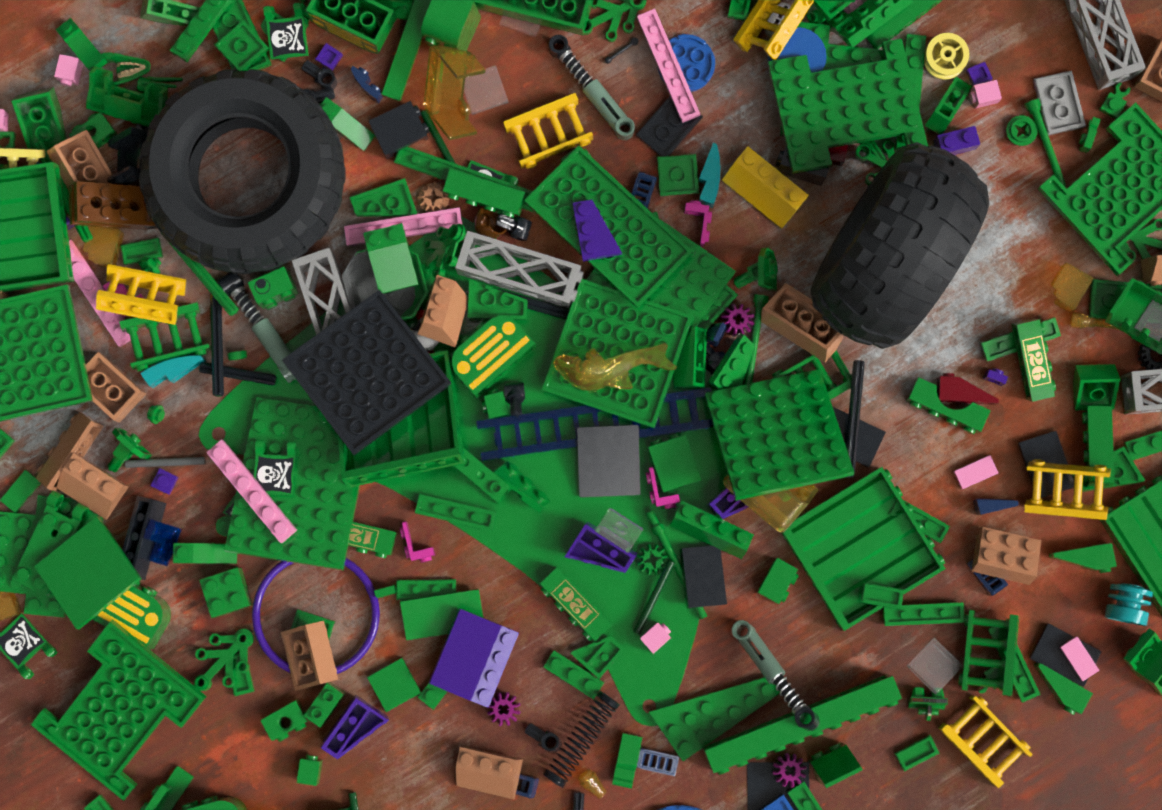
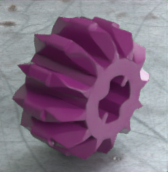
(743, 317)
(504, 716)
(789, 762)

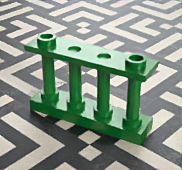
(132, 325)
(832, 389)
(483, 477)
(1008, 645)

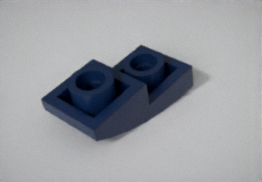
(363, 81)

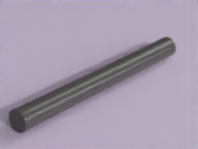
(165, 462)

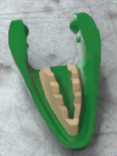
(127, 67)

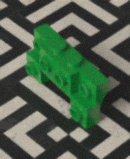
(865, 19)
(122, 102)

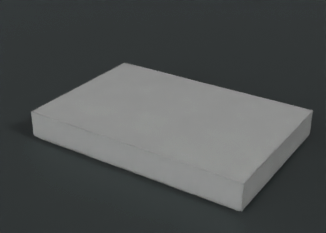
(1059, 103)

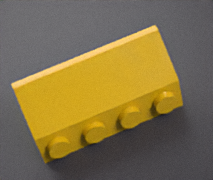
(765, 187)

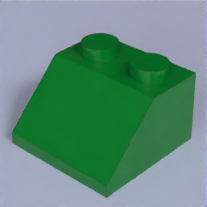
(1095, 386)

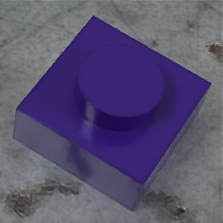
(329, 57)
(979, 74)
(995, 376)
(164, 481)

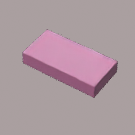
(975, 472)
(1079, 658)

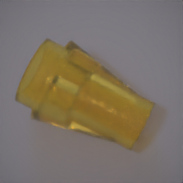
(591, 782)

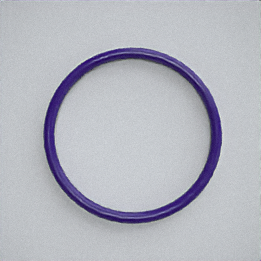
(351, 661)

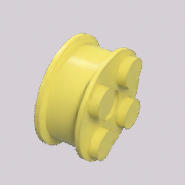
(946, 67)

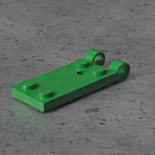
(43, 542)

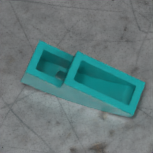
(710, 177)
(171, 369)

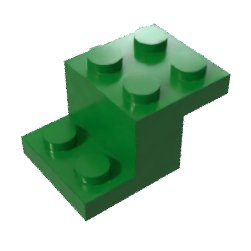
(1146, 659)

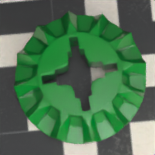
(1019, 122)
(644, 554)

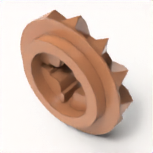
(426, 204)

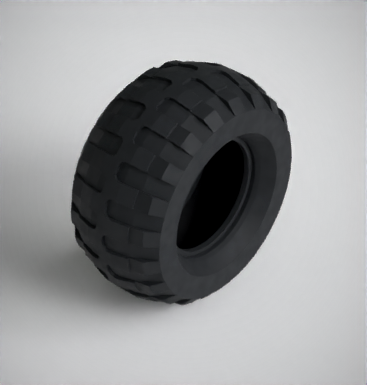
(200, 116)
(900, 246)

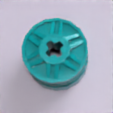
(1128, 604)

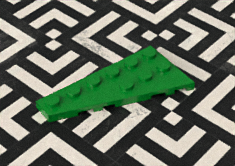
(704, 718)

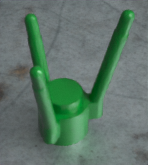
(143, 82)

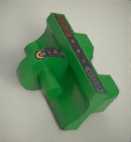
(927, 705)

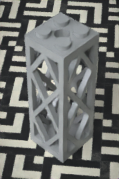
(1088, 36)
(508, 250)
(317, 261)
(1133, 391)

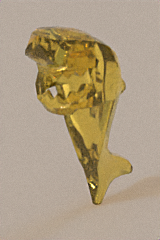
(613, 372)

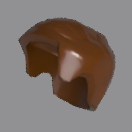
(485, 224)

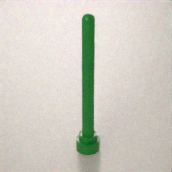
(1034, 109)
(759, 302)

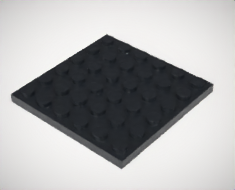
(366, 372)

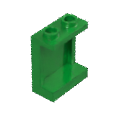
(674, 462)

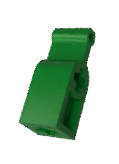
(627, 760)

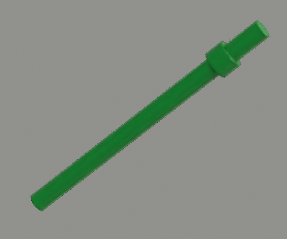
(658, 530)

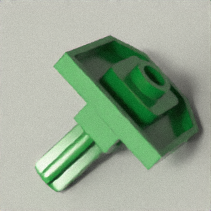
(763, 272)
(127, 447)

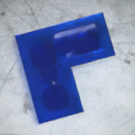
(165, 537)

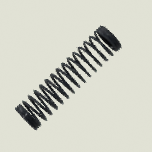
(610, 702)

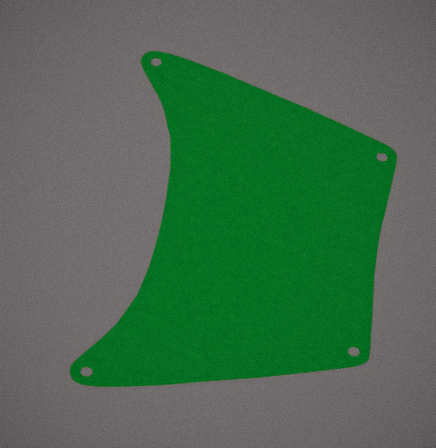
(536, 539)

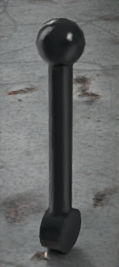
(634, 41)

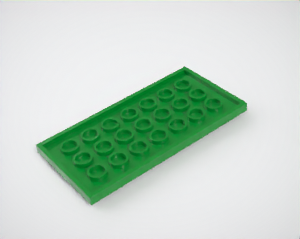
(646, 244)

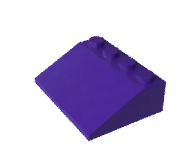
(473, 657)

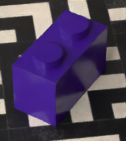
(958, 141)

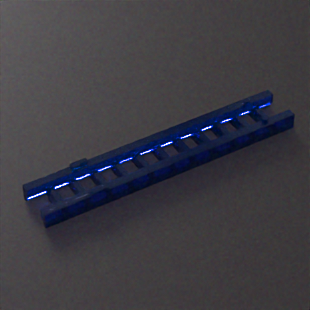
(520, 450)

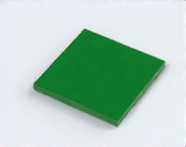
(87, 572)

